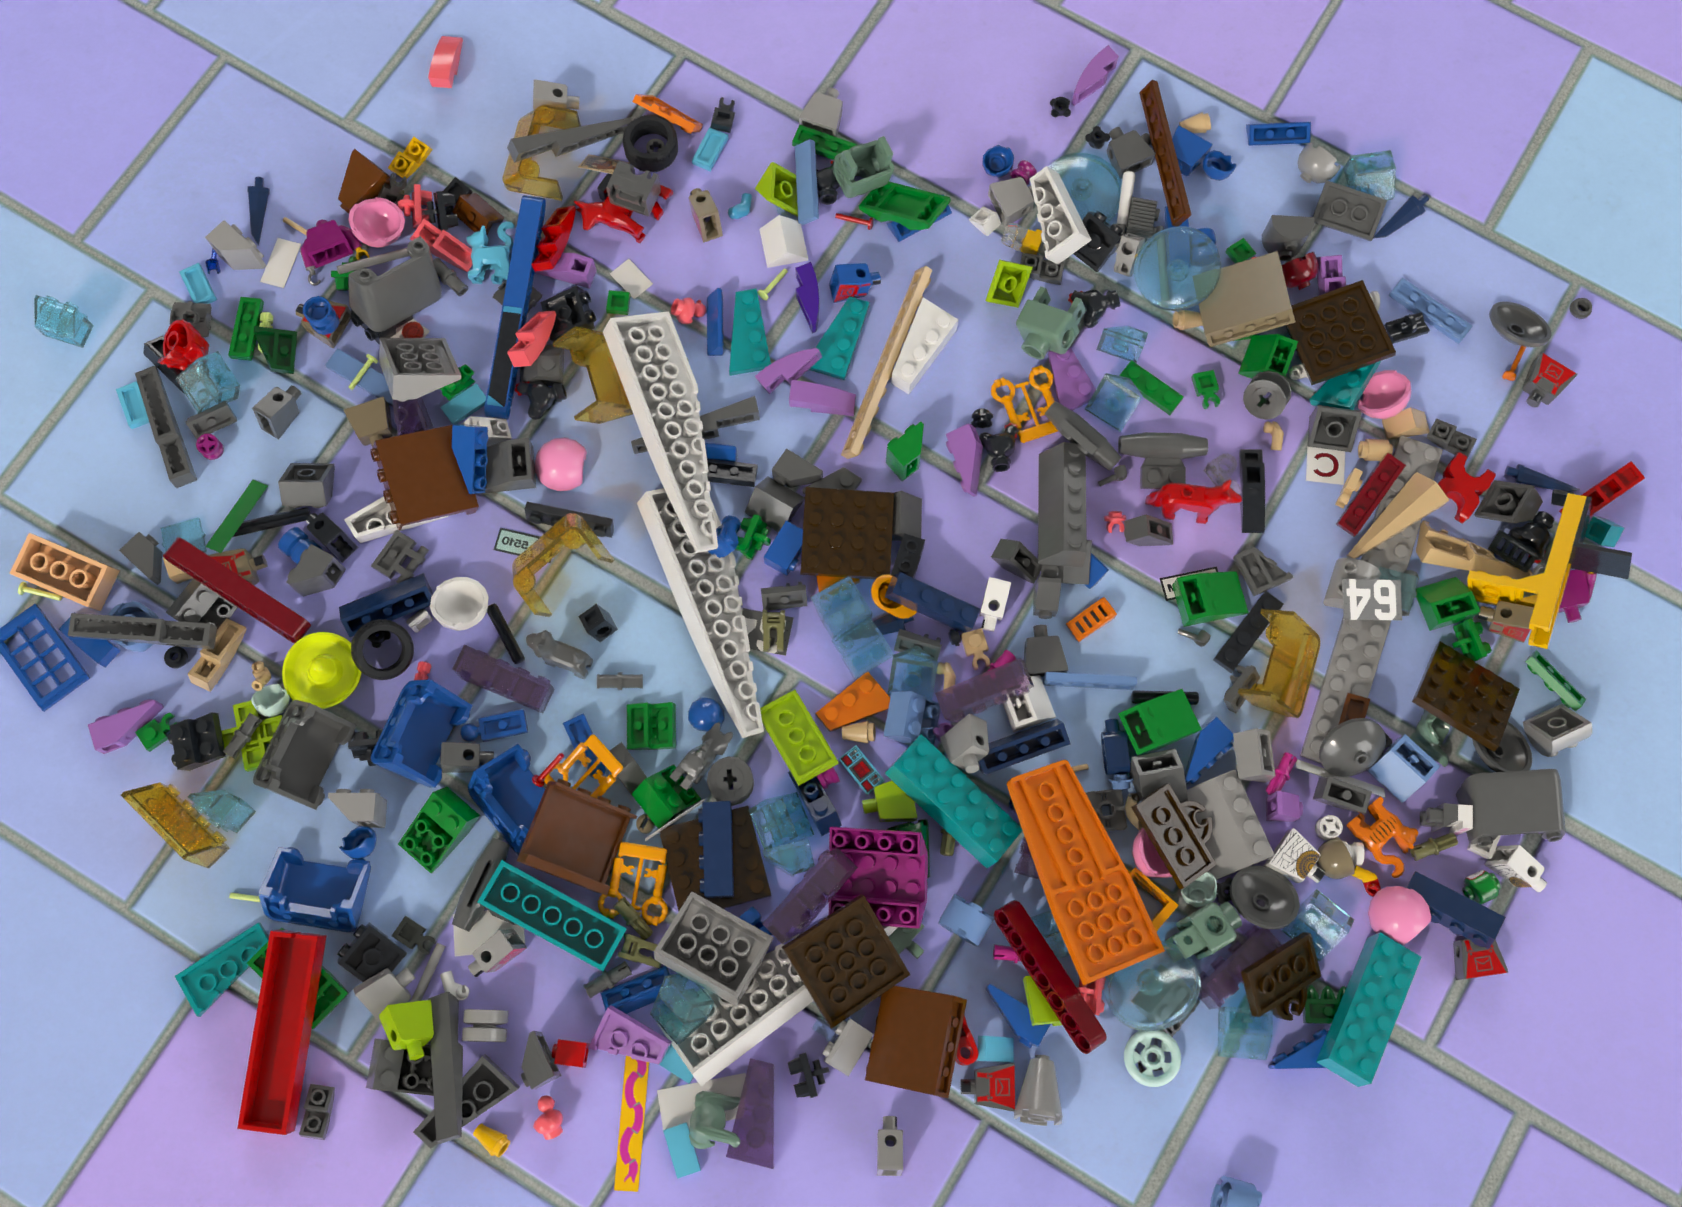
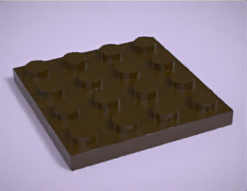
(1339, 333)
(847, 533)
(1466, 696)
(684, 868)
(846, 961)

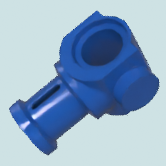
(727, 536)

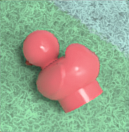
(686, 308)
(550, 1121)

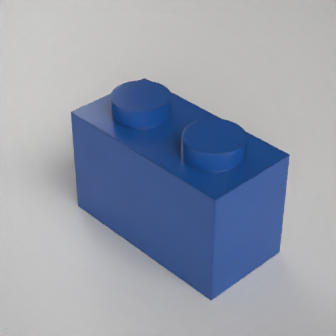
(785, 549)

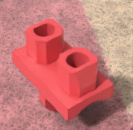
(419, 198)
(1092, 995)

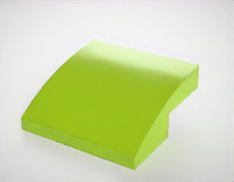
(1039, 1008)

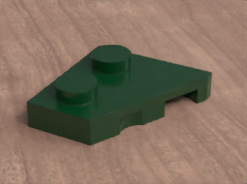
(278, 348)

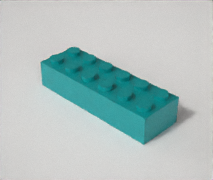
(954, 801)
(552, 915)
(1369, 1010)

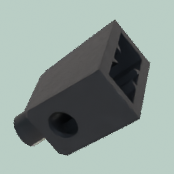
(326, 532)

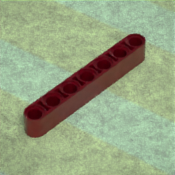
(236, 590)
(1050, 976)

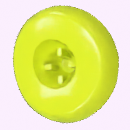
(320, 670)

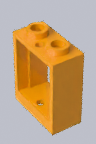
(1168, 904)

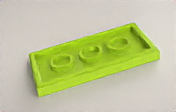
(797, 737)

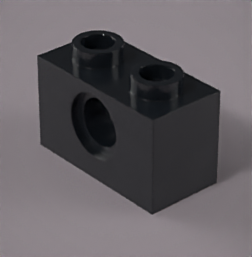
(908, 555)

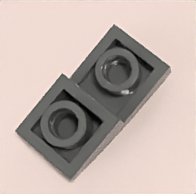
(1043, 269)
(1449, 439)
(318, 1112)

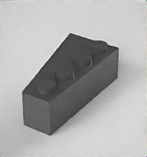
(481, 1089)

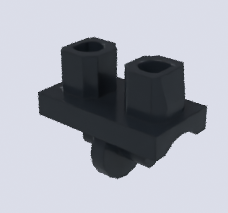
(441, 201)
(1406, 327)
(363, 746)
(802, 1065)

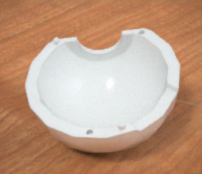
(459, 603)

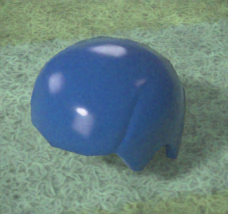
(998, 161)
(1217, 165)
(705, 713)
(359, 842)

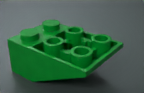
(1209, 597)
(1159, 722)
(438, 828)

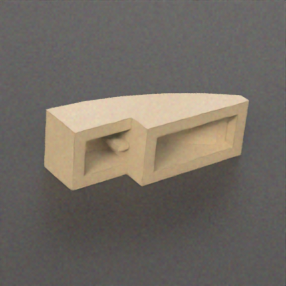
(215, 661)

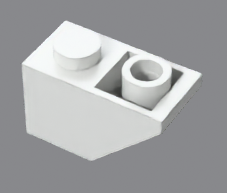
(497, 428)

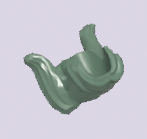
(1430, 735)
(709, 1120)

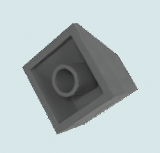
(307, 484)

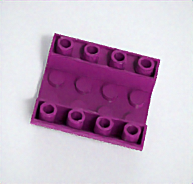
(889, 873)

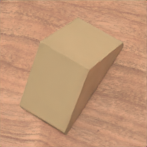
(1406, 423)

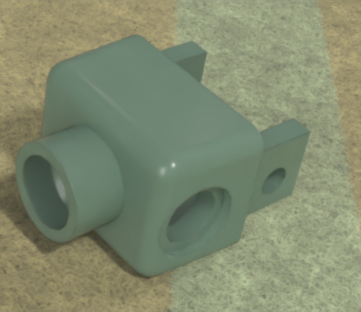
(866, 160)
(1048, 327)
(1198, 939)

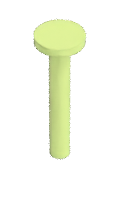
(763, 293)
(371, 359)
(23, 588)
(244, 897)

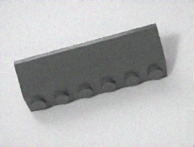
(1062, 506)

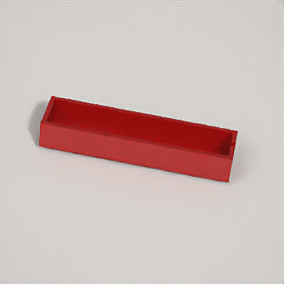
(282, 1032)

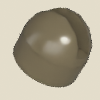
(649, 825)

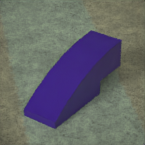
(808, 294)

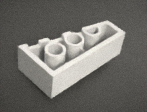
(1059, 219)
(924, 342)
(375, 522)

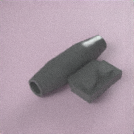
(1079, 431)
(1162, 455)
(467, 908)

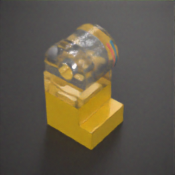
(1022, 238)

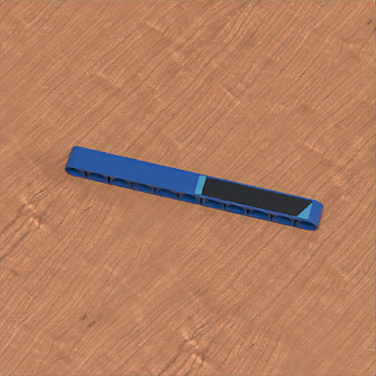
(515, 305)

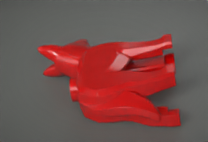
(617, 216)
(1192, 498)

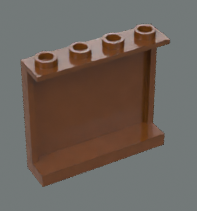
(421, 477)
(575, 836)
(916, 1040)

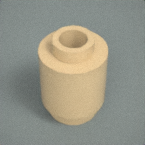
(1374, 449)

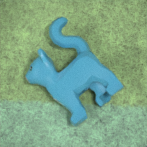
(490, 257)

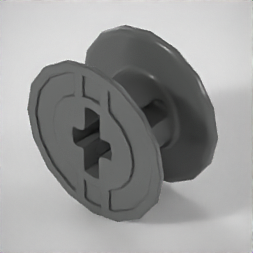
(1272, 405)
(719, 774)

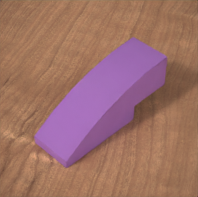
(1095, 74)
(1330, 274)
(788, 368)
(821, 398)

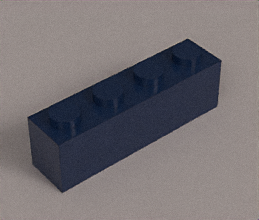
(932, 602)
(387, 604)
(1024, 746)
(717, 850)
(1458, 912)

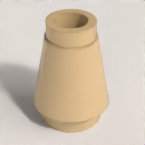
(1197, 123)
(1186, 319)
(859, 732)

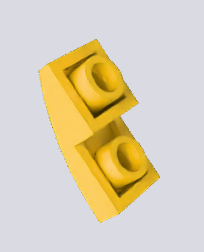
(410, 160)

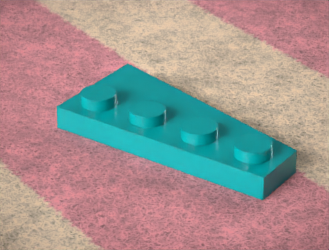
(841, 339)
(749, 340)
(1344, 389)
(217, 971)

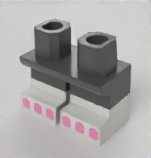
(1455, 816)

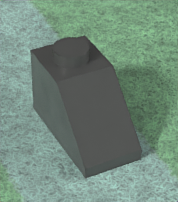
(795, 471)
(1148, 531)
(144, 555)
(1017, 559)
(1046, 597)
(631, 775)
(1342, 795)

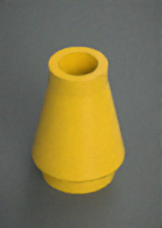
(492, 1140)

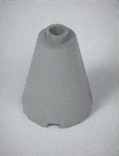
(1039, 1094)

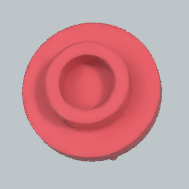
(1115, 517)

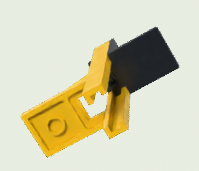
(1566, 554)

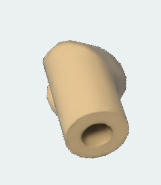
(1276, 433)
(261, 674)
(949, 675)

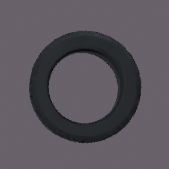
(650, 125)
(385, 673)

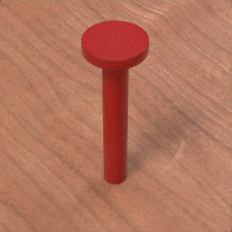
(869, 223)
(539, 780)

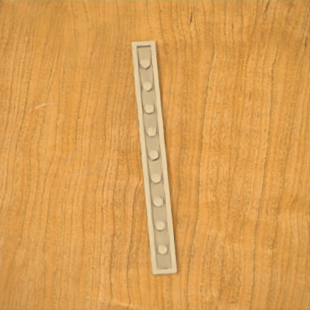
(884, 369)

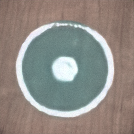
(1090, 183)
(1177, 268)
(1154, 990)

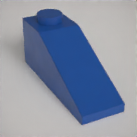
(1018, 1017)

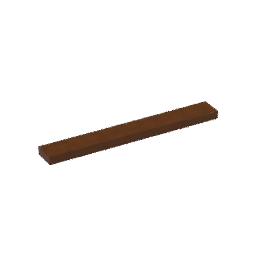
(1165, 153)

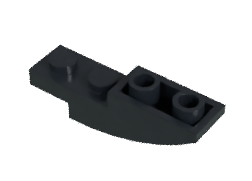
(1253, 491)

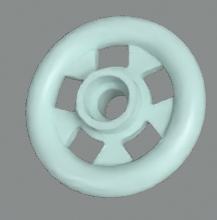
(1167, 1045)

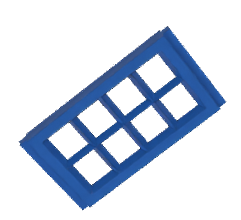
(62, 689)

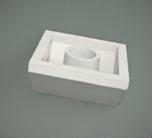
(783, 242)

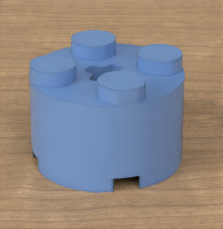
(133, 609)
(966, 920)
(1235, 1194)

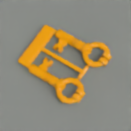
(1040, 429)
(603, 755)
(642, 852)

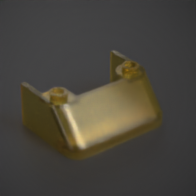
(524, 174)
(591, 351)
(568, 532)
(1288, 667)

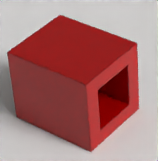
(570, 1053)

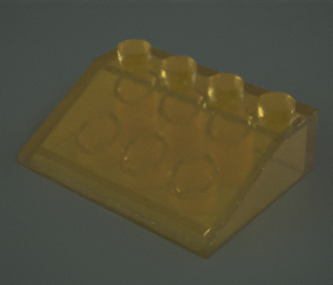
(177, 823)

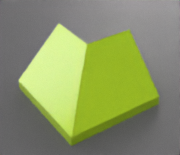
(779, 188)
(1008, 283)

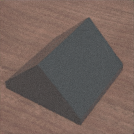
(1333, 428)
(773, 503)
(906, 515)

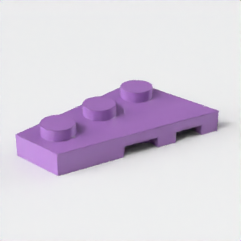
(1070, 380)
(626, 1036)

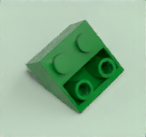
(1268, 353)
(905, 452)
(1446, 603)
(664, 798)

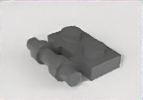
(395, 553)

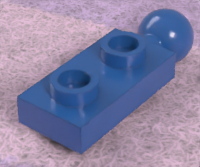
(496, 726)
(578, 732)

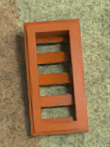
(1105, 606)

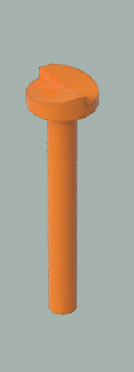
(1510, 375)

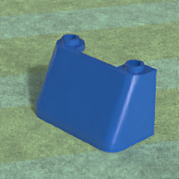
(417, 729)
(507, 794)
(314, 892)

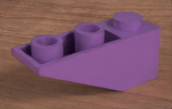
(573, 269)
(967, 452)
(119, 730)

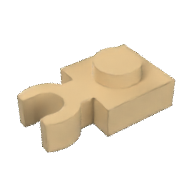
(1352, 484)
(975, 644)

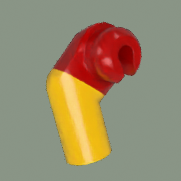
(1369, 880)

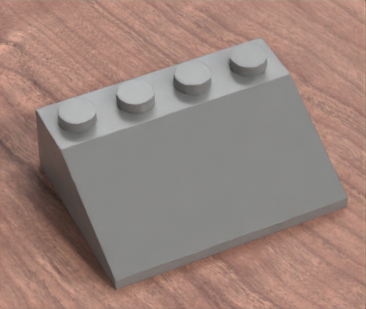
(416, 366)
(1236, 833)
(713, 948)

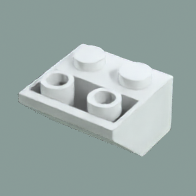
(1029, 708)

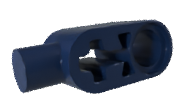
(1115, 749)

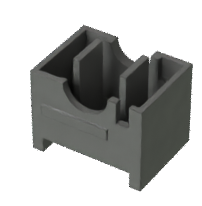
(633, 191)

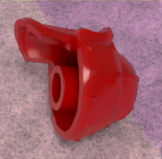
(182, 345)

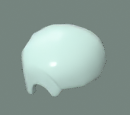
(270, 700)
(1201, 891)

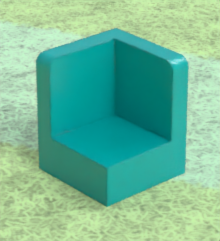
(1603, 531)

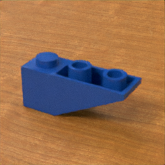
(470, 450)
(1207, 745)
(1303, 1055)

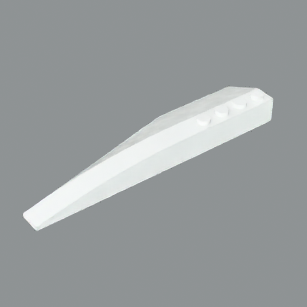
(667, 414)
(710, 607)
(731, 1031)

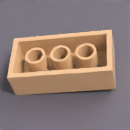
(64, 572)

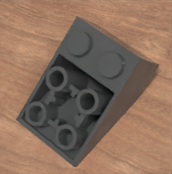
(510, 466)
(397, 1073)

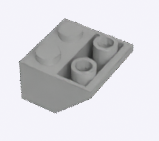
(235, 249)
(1254, 755)
(361, 808)
(847, 1047)

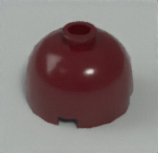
(1300, 271)

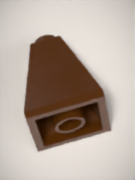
(361, 181)

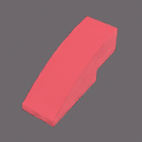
(445, 62)
(444, 245)
(532, 339)

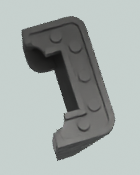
(398, 292)
(302, 753)
(1514, 804)

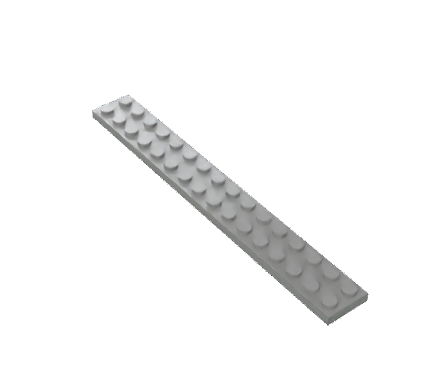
(1362, 641)

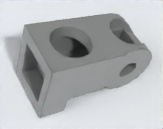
(1127, 252)

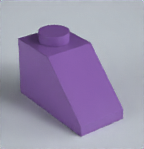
(1283, 807)

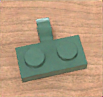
(902, 939)

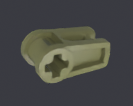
(770, 622)
(634, 955)

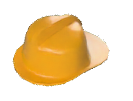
(878, 593)

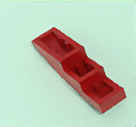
(556, 235)
(1613, 487)

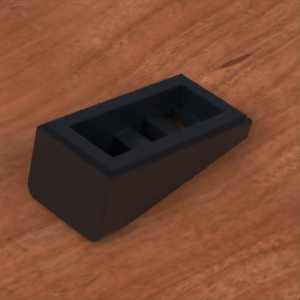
(1517, 544)

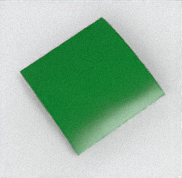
(651, 726)

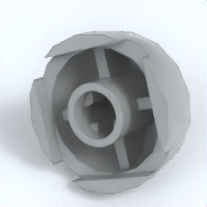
(1317, 164)

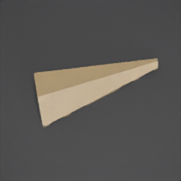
(1412, 503)
(1448, 551)

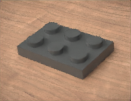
(1349, 210)

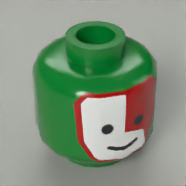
(1481, 887)

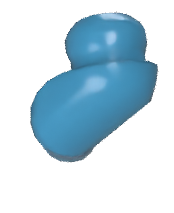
(742, 209)

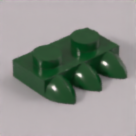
(1323, 1009)

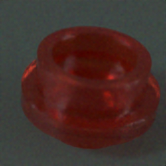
(413, 330)

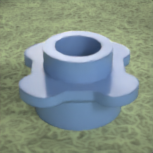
(1120, 781)

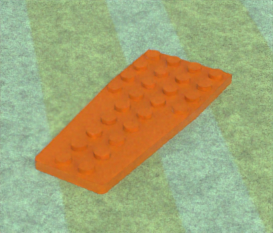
(1082, 874)

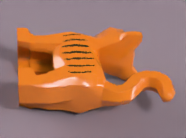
(1376, 835)

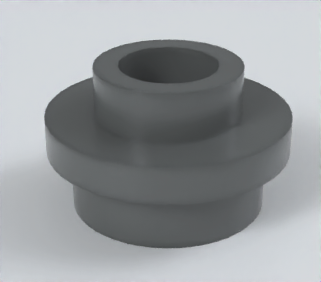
(1582, 303)

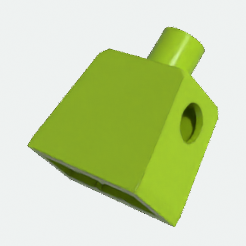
(891, 804)
(408, 1026)

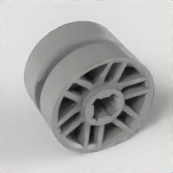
(484, 1025)

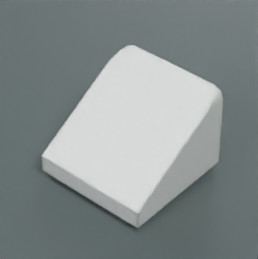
(985, 220)
(419, 620)

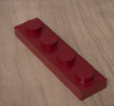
(1370, 494)

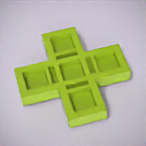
(254, 751)

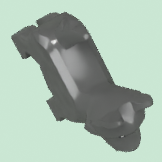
(559, 654)
(701, 758)

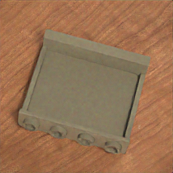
(1247, 301)

